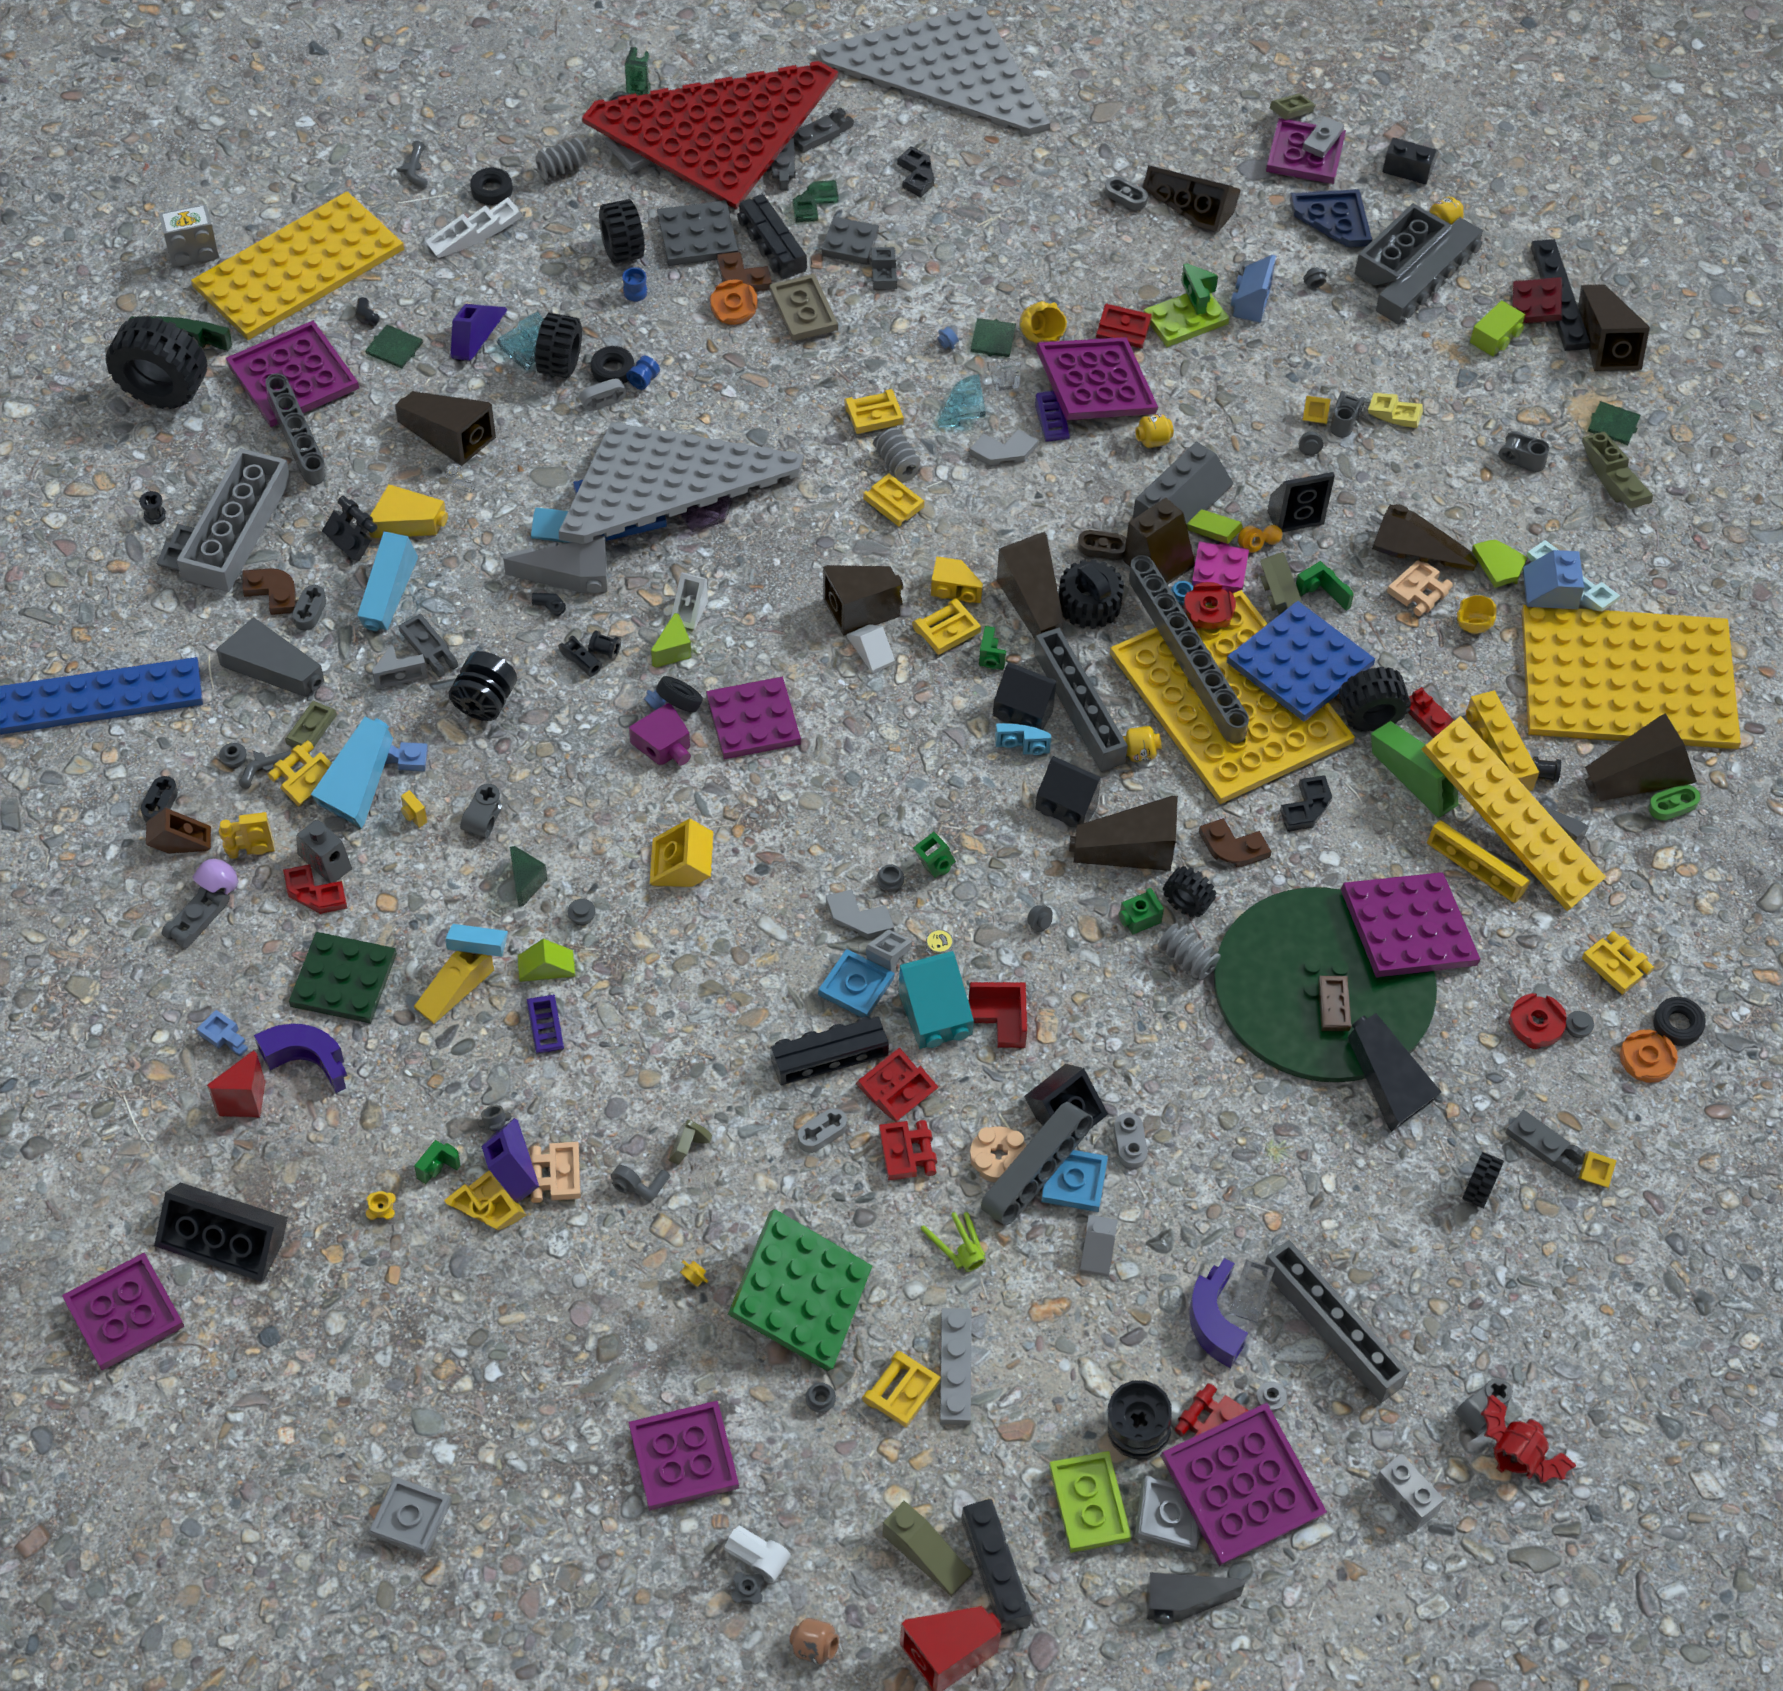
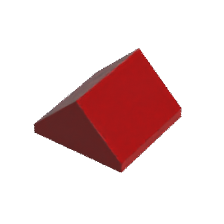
(239, 1089)

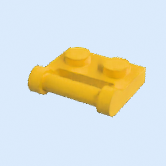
(874, 412)
(949, 632)
(908, 1395)

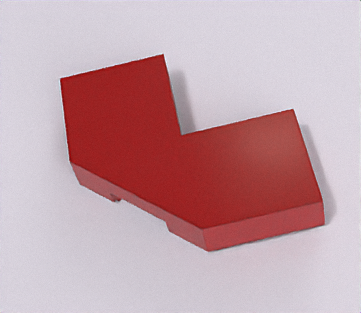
(318, 898)

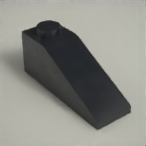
(1182, 1596)

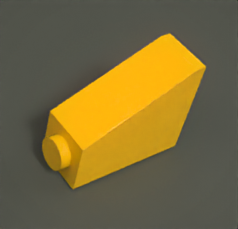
(408, 513)

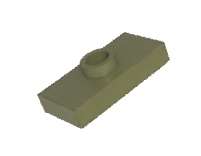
(1292, 106)
(311, 725)

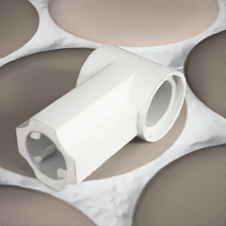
(762, 1556)

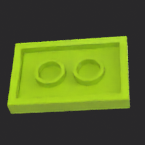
(1177, 320)
(1089, 1501)

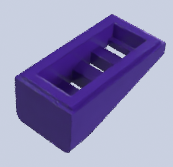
(1048, 402)
(540, 1003)

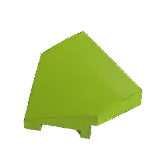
(1499, 562)

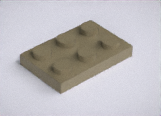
(803, 307)

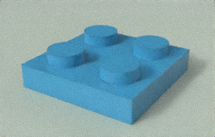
(856, 984)
(1077, 1182)

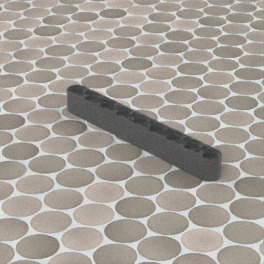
(1188, 649)

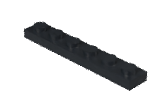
(1551, 266)

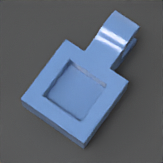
(409, 756)
(220, 1031)

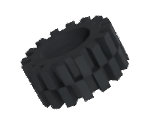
(1189, 891)
(1483, 1180)

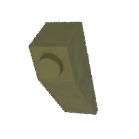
(925, 1548)

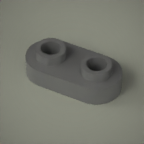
(1126, 193)

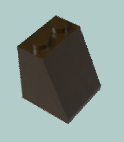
(1163, 538)
(861, 595)

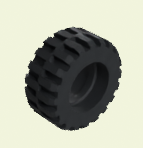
(156, 362)

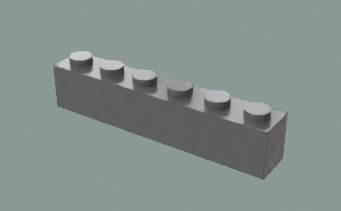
(1429, 272)
(1080, 700)
(1336, 1322)

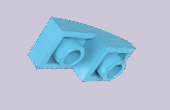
(1032, 740)

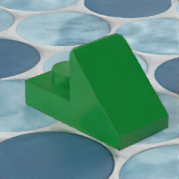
(1198, 286)

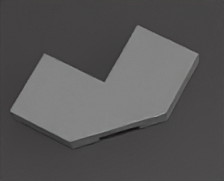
(993, 452)
(867, 923)

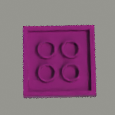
(1291, 160)
(753, 717)
(123, 1311)
(683, 1455)

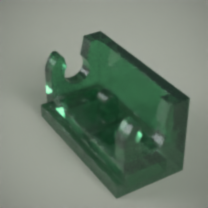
(637, 73)

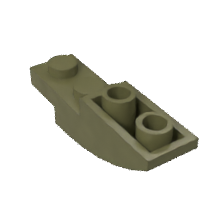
(1613, 471)

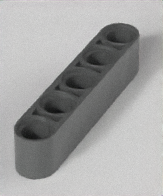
(297, 438)
(1036, 1163)

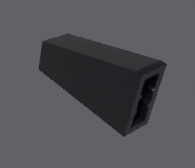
(1391, 1072)

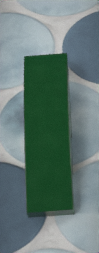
(202, 331)

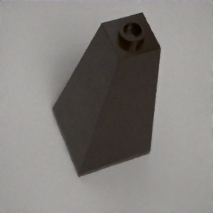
(1614, 330)
(448, 423)
(1030, 583)
(1642, 763)
(1131, 838)

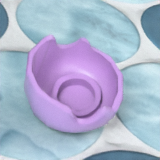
(215, 875)

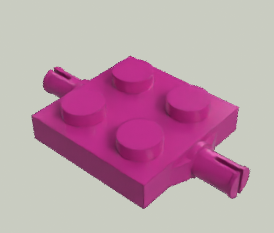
(1221, 565)

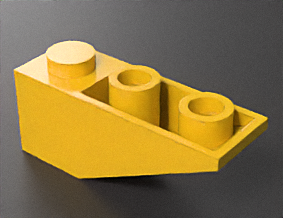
(453, 982)

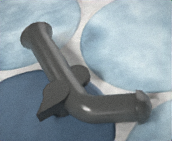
(409, 169)
(259, 763)

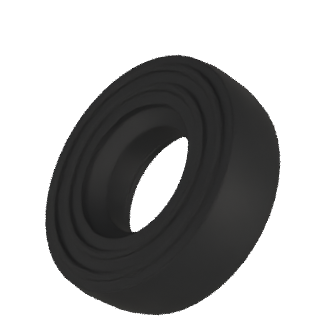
(487, 175)
(608, 354)
(679, 694)
(1687, 1007)

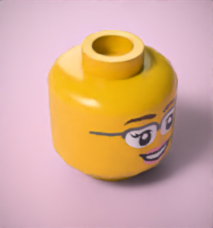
(1448, 209)
(1154, 430)
(1142, 743)

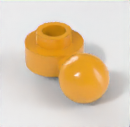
(1271, 535)

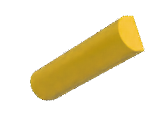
(1478, 861)

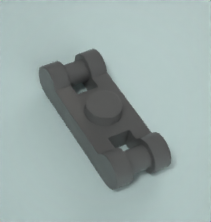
(195, 917)

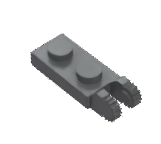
(822, 130)
(427, 642)
(1545, 1143)

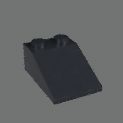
(1301, 502)

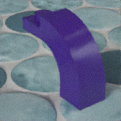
(303, 1042)
(1213, 1332)

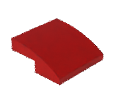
(897, 1085)

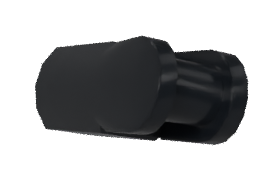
(581, 656)

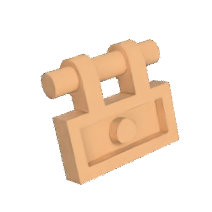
(1414, 582)
(564, 1171)

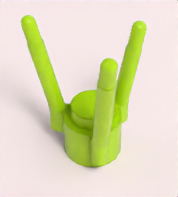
(969, 1253)

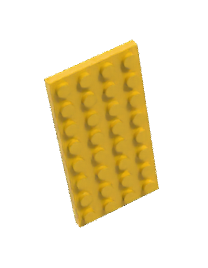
(297, 265)

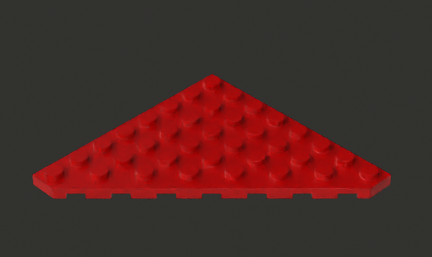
(719, 131)

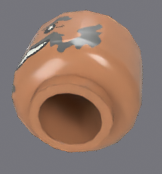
(814, 1641)

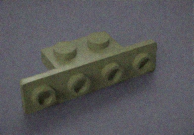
(1280, 582)

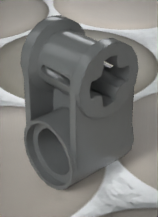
(1346, 414)
(1526, 451)
(482, 811)
(1472, 1407)

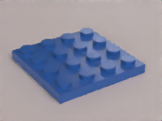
(1300, 660)

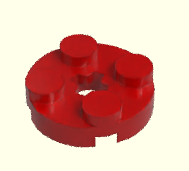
(1209, 617)
(1537, 1034)

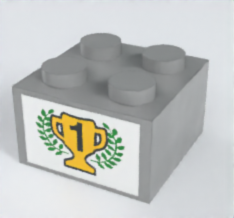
(189, 235)

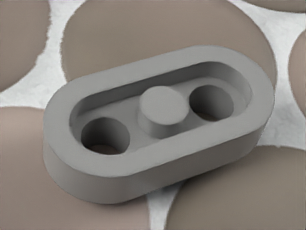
(1130, 1138)

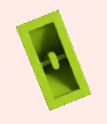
(672, 644)
(545, 961)

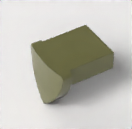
(688, 1133)

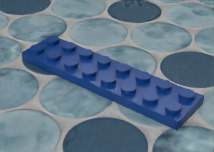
(100, 695)

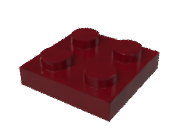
(1538, 299)

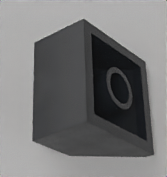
(1409, 160)
(1024, 697)
(1068, 793)
(1065, 1085)

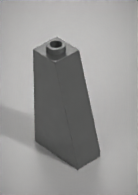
(270, 658)

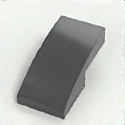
(884, 267)
(172, 549)

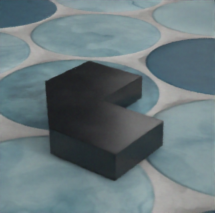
(921, 175)
(1307, 812)

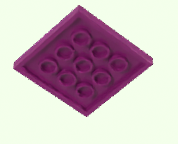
(304, 359)
(1096, 378)
(1410, 924)
(1243, 1484)

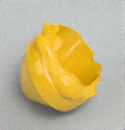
(1043, 322)

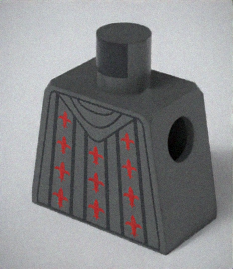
(315, 847)

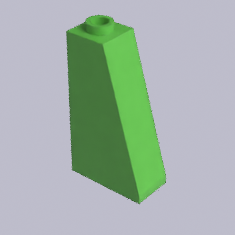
(1407, 761)

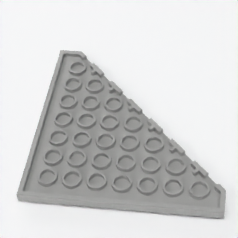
(947, 59)
(659, 473)

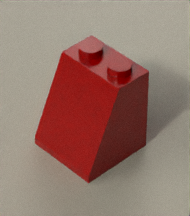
(950, 1643)

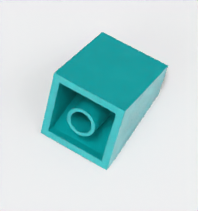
(935, 1000)

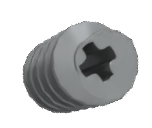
(559, 157)
(897, 454)
(1188, 952)

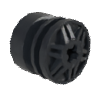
(483, 686)
(1136, 1404)

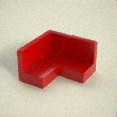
(1004, 1005)

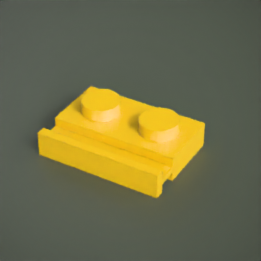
(893, 500)

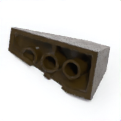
(1197, 199)
(1410, 534)

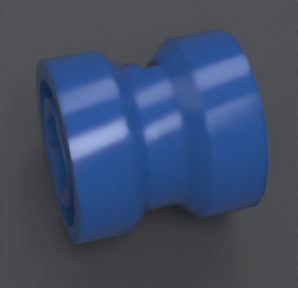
(634, 284)
(643, 372)

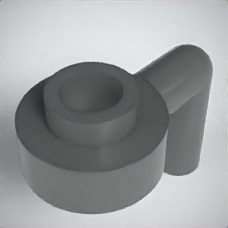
(627, 1180)

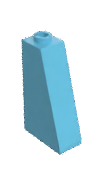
(387, 581)
(355, 773)

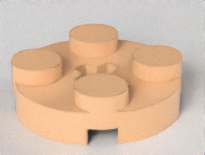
(995, 1139)

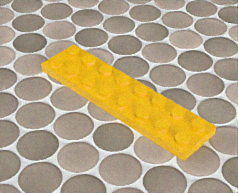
(1513, 813)

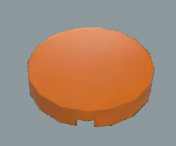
(733, 302)
(1648, 1056)

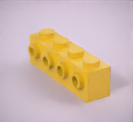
(1496, 729)

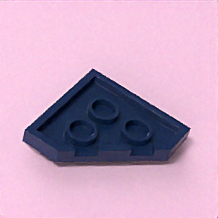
(1335, 214)

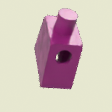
(662, 736)

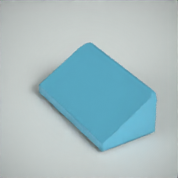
(547, 524)
(476, 940)

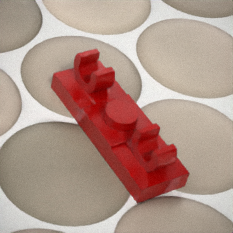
(1428, 713)

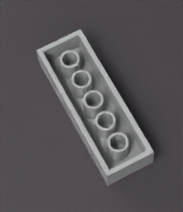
(234, 520)

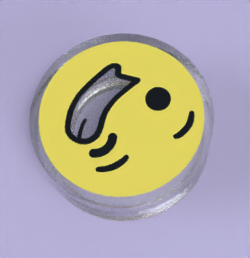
(939, 942)

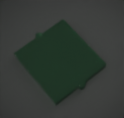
(993, 337)
(394, 346)
(1615, 421)

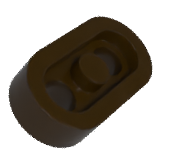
(1102, 544)

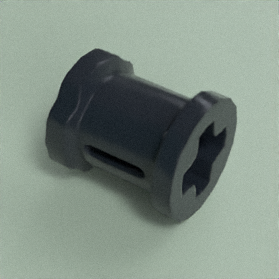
(154, 505)
(604, 645)
(1548, 769)

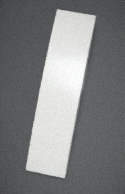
(469, 231)

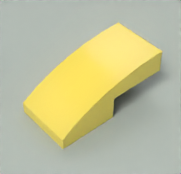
(1400, 413)

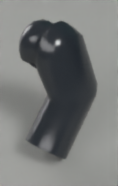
(365, 314)
(550, 601)

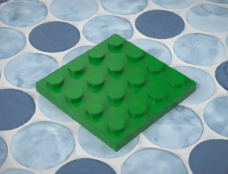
(800, 1290)

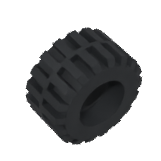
(621, 231)
(558, 345)
(1086, 609)
(1374, 698)

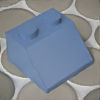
(1253, 289)
(1554, 580)

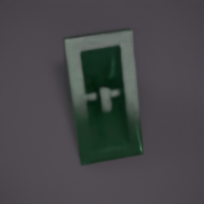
(528, 874)

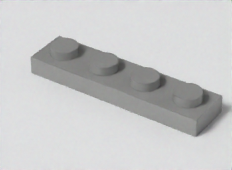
(955, 1366)

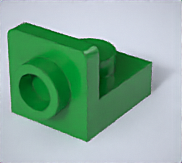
(990, 655)
(433, 1160)

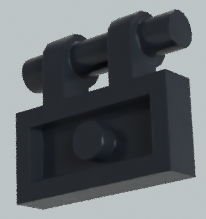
(345, 533)

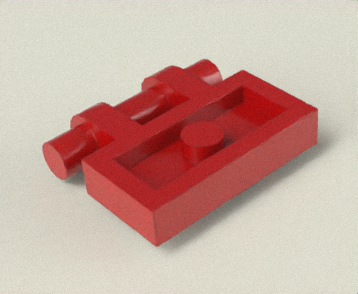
(898, 1149)
(1219, 1412)

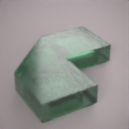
(817, 193)

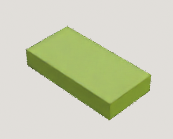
(1214, 526)

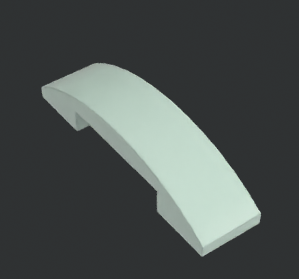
(1594, 596)

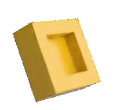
(1316, 409)
(413, 809)
(1597, 1169)

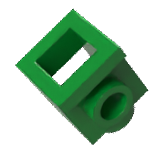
(940, 860)
(1141, 912)

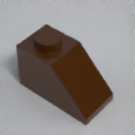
(177, 833)

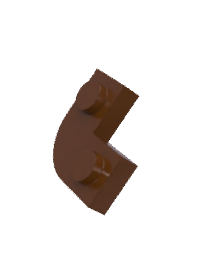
(732, 268)
(274, 583)
(1241, 850)

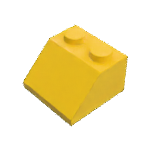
(682, 855)

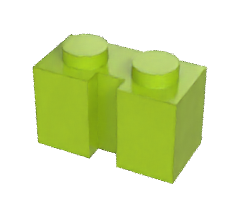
(1497, 328)

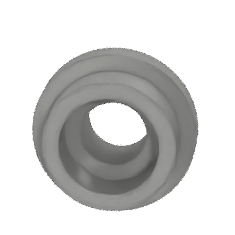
(1276, 1403)

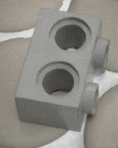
(1409, 1492)

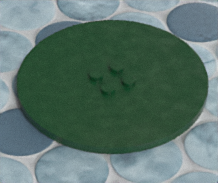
(1272, 991)

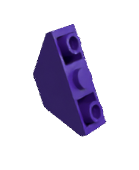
(472, 328)
(510, 1161)

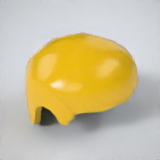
(1476, 614)

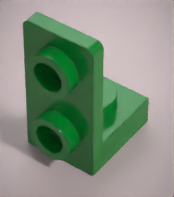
(1321, 575)

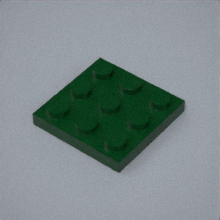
(343, 977)

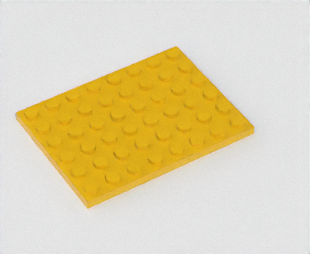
(1622, 669)
(1274, 736)

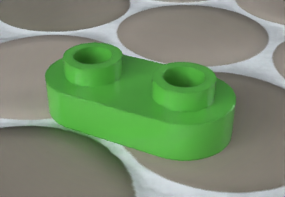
(1672, 802)

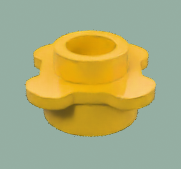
(376, 1199)
(694, 1273)

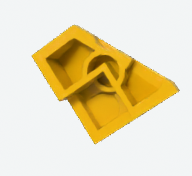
(487, 1202)

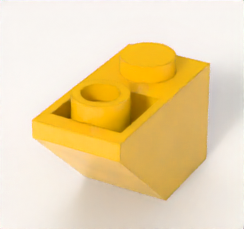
(955, 580)

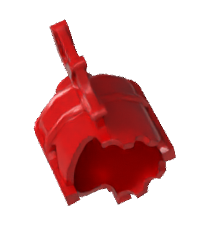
(1524, 1442)

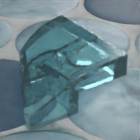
(521, 341)
(963, 403)

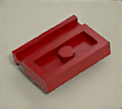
(1124, 322)

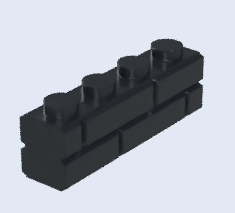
(772, 236)
(829, 1050)
(996, 1566)

